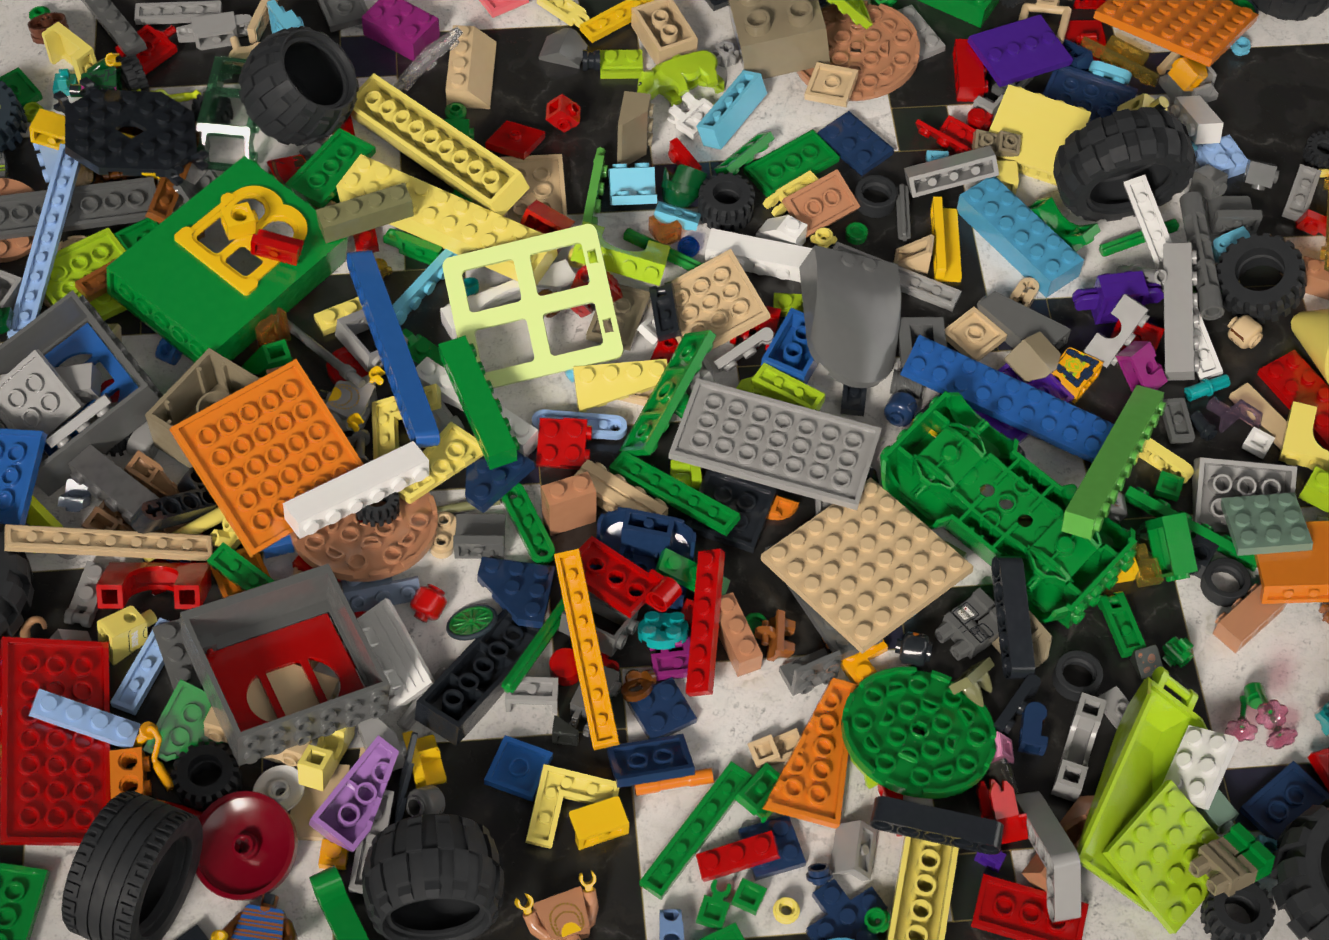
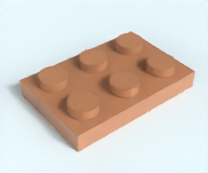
(822, 202)

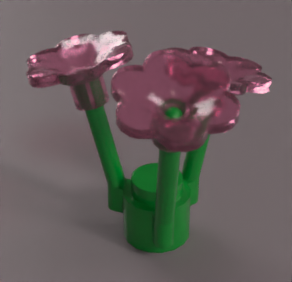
(1270, 714)

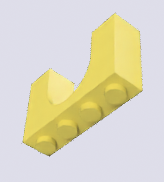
(1298, 441)

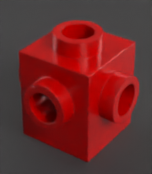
(563, 113)

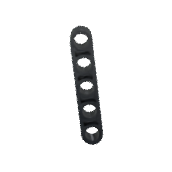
(1013, 617)
(937, 825)

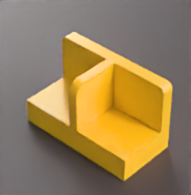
(427, 761)
(599, 822)

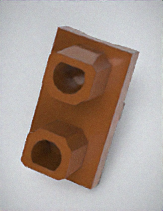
(772, 636)

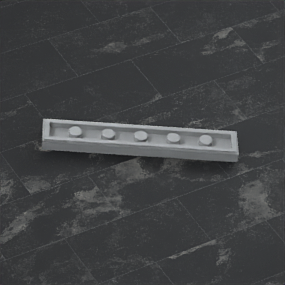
(916, 284)

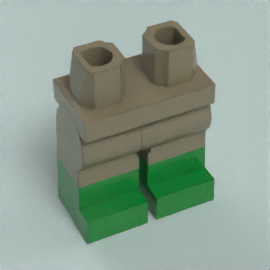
(1232, 861)

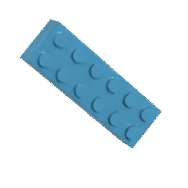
(1019, 235)

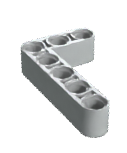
(1057, 855)

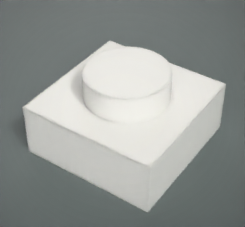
(648, 330)
(1258, 442)

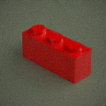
(968, 72)

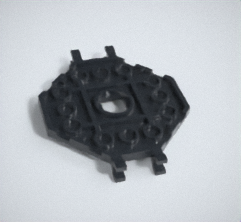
(97, 144)

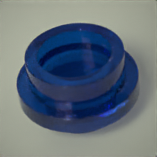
(689, 246)

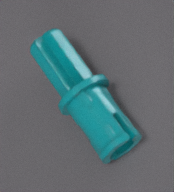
(1206, 387)

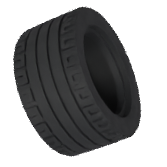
(132, 870)

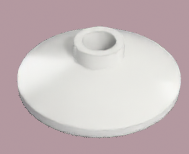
(281, 779)

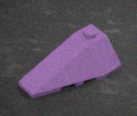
(353, 804)

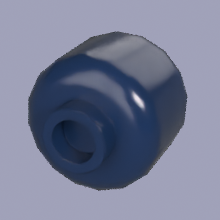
(900, 409)

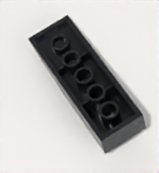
(473, 680)

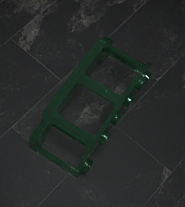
(223, 69)

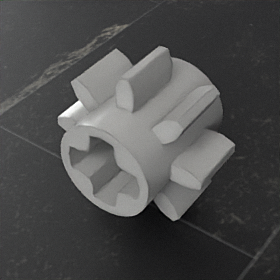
(726, 54)

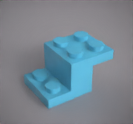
(632, 185)

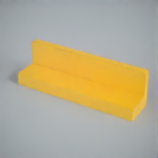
(946, 242)

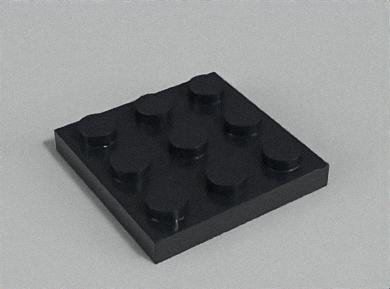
(743, 496)

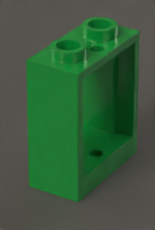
(1172, 546)

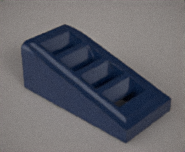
(1083, 58)

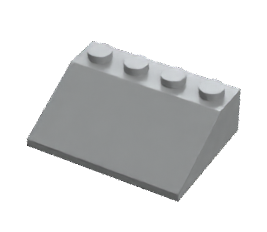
(1230, 478)

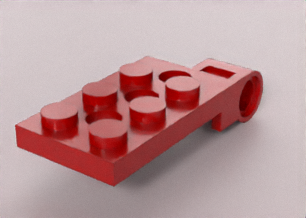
(656, 589)

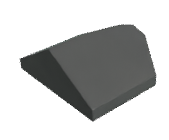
(564, 48)

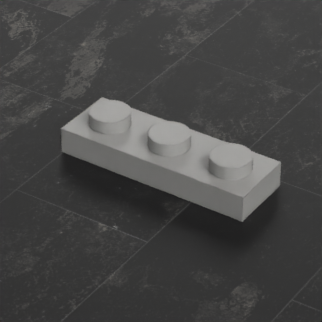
(1301, 192)

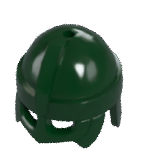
(684, 186)

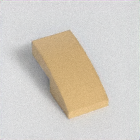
(773, 749)

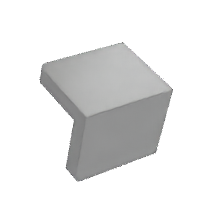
(988, 105)

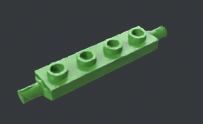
(596, 187)

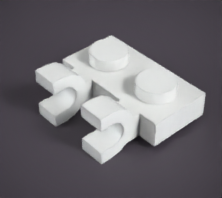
(687, 122)

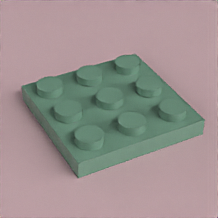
(1266, 524)

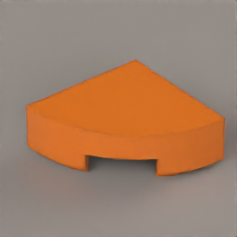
(782, 508)

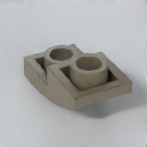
(1003, 144)

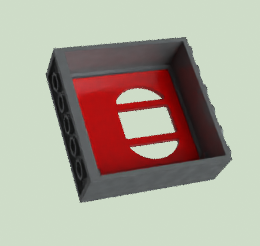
(269, 630)

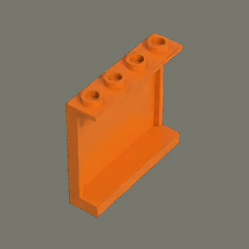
(1298, 574)

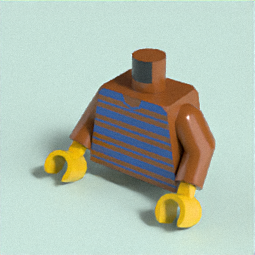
(258, 923)

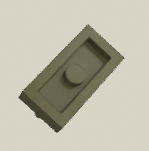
(974, 679)

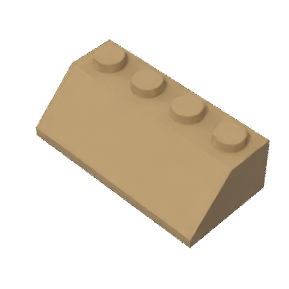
(471, 69)

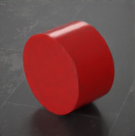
(564, 667)

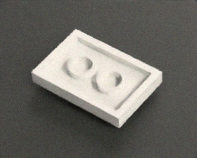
(1201, 764)

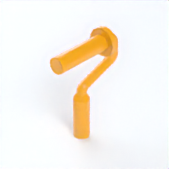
(147, 732)

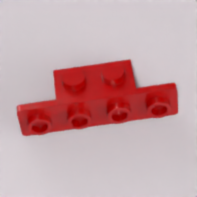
(951, 134)

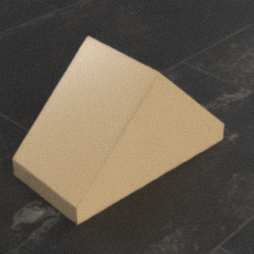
(915, 255)

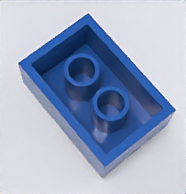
(790, 349)

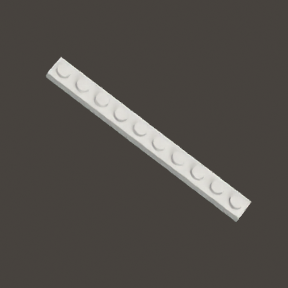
(1156, 235)

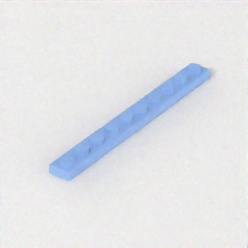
(45, 241)

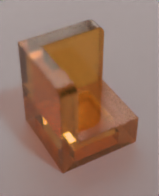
(665, 233)

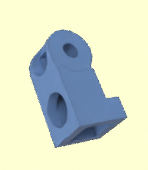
(671, 924)

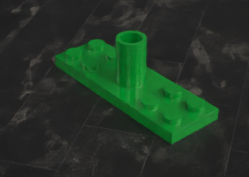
(669, 393)

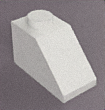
(784, 229)

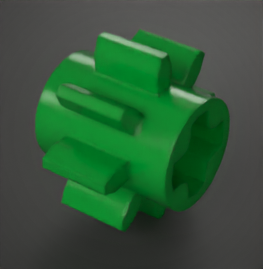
(1178, 652)

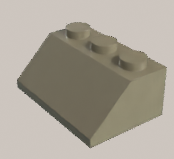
(634, 127)

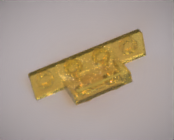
(1123, 55)

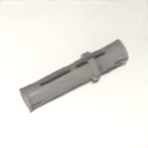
(1150, 275)

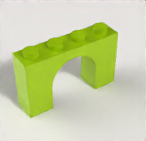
(639, 265)

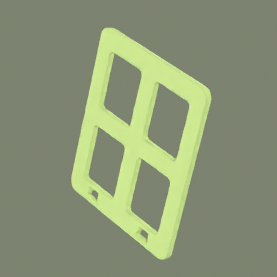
(533, 306)

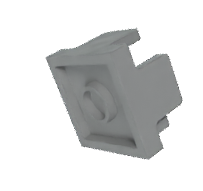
(1205, 89)

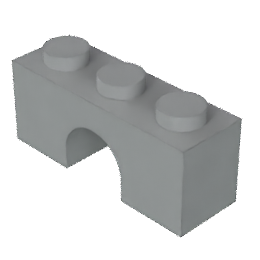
(1131, 316)

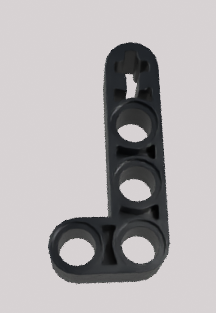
(175, 509)

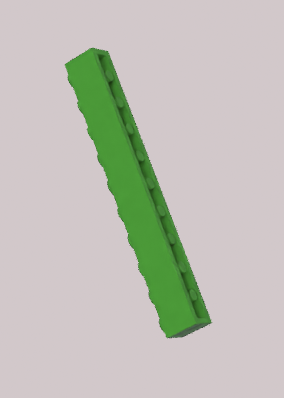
(1113, 463)

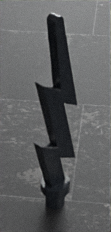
(404, 780)

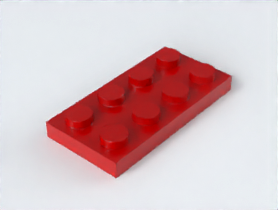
(1021, 913)

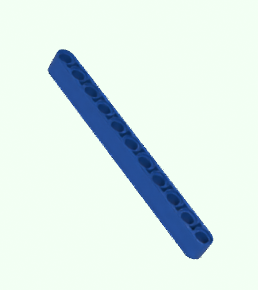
(393, 349)

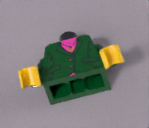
(102, 75)

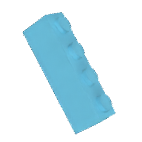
(731, 109)

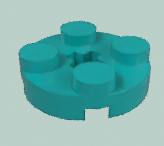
(663, 629)

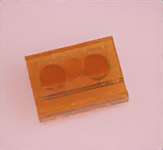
(273, 328)

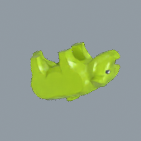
(680, 75)

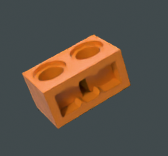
(124, 779)

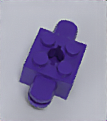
(1110, 289)

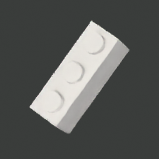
(1199, 119)

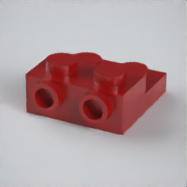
(563, 443)

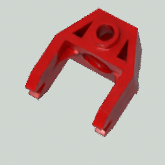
(1003, 808)

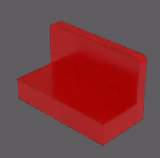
(276, 247)

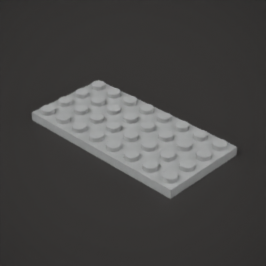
(776, 443)

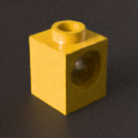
(234, 228)

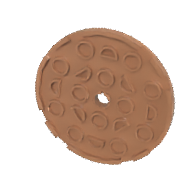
(887, 49)
(373, 553)

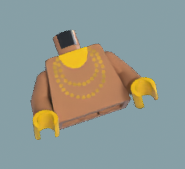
(563, 915)

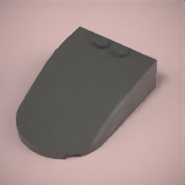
(851, 314)

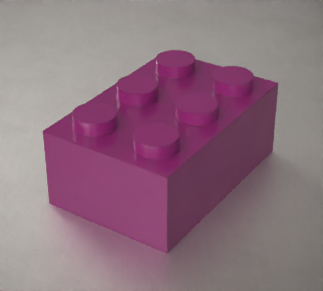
(400, 27)

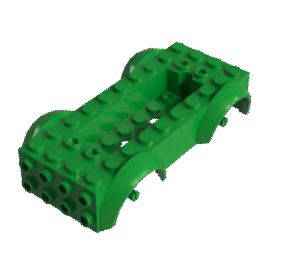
(942, 485)

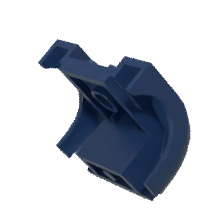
(642, 537)

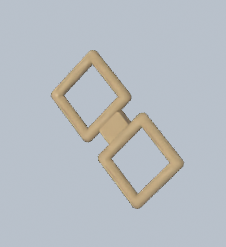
(1051, 7)

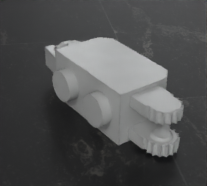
(214, 30)

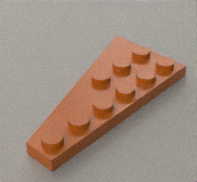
(816, 770)

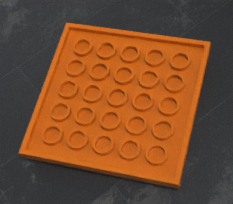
(1187, 27)
(264, 451)

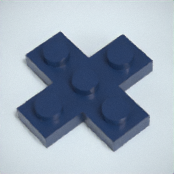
(843, 916)

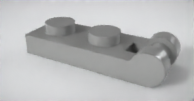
(744, 349)
(85, 596)

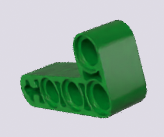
(336, 905)

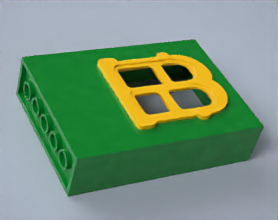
(198, 297)

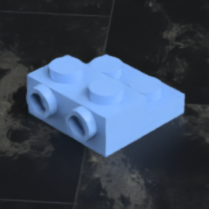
(1223, 156)

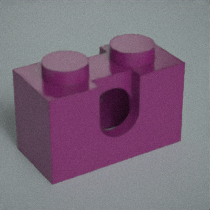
(1140, 357)

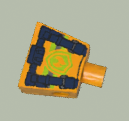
(1077, 371)

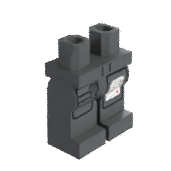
(970, 626)

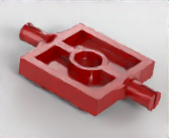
(158, 47)

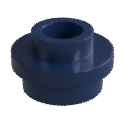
(819, 874)

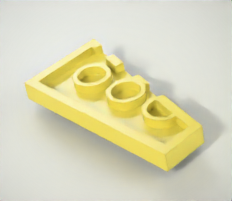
(609, 382)
(453, 454)

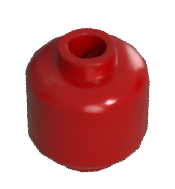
(428, 603)

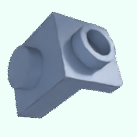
(75, 497)

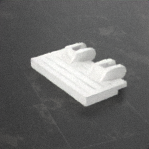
(395, 654)

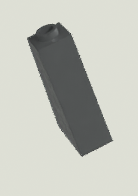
(1021, 321)

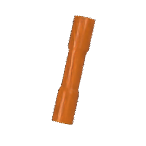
(701, 777)

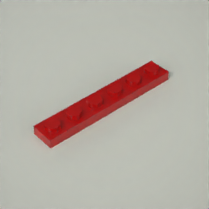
(705, 623)

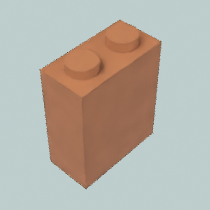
(568, 503)

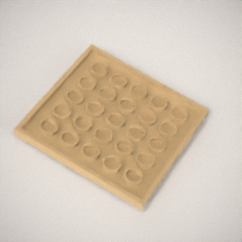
(867, 566)

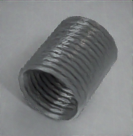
(903, 384)

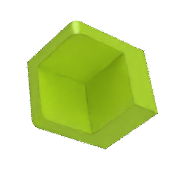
(686, 473)

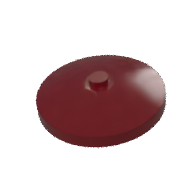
(246, 846)

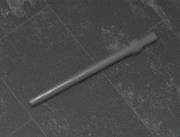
(345, 370)

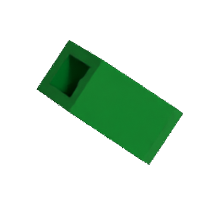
(268, 357)

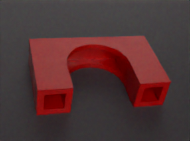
(123, 579)

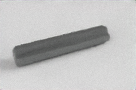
(903, 213)

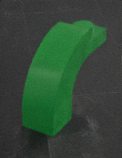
(1074, 235)

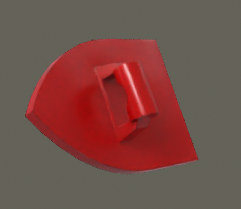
(1090, 28)

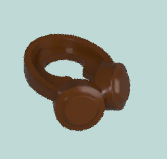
(635, 678)

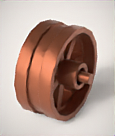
(42, 22)

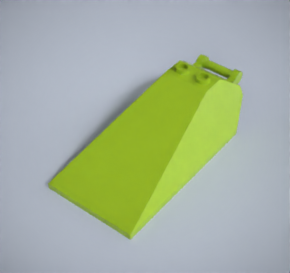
(1136, 769)

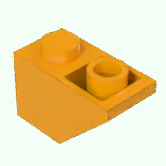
(1188, 73)

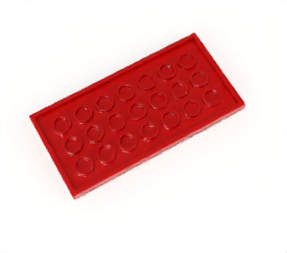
(48, 774)

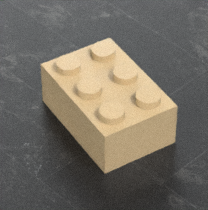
(663, 30)

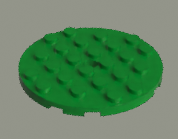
(933, 766)

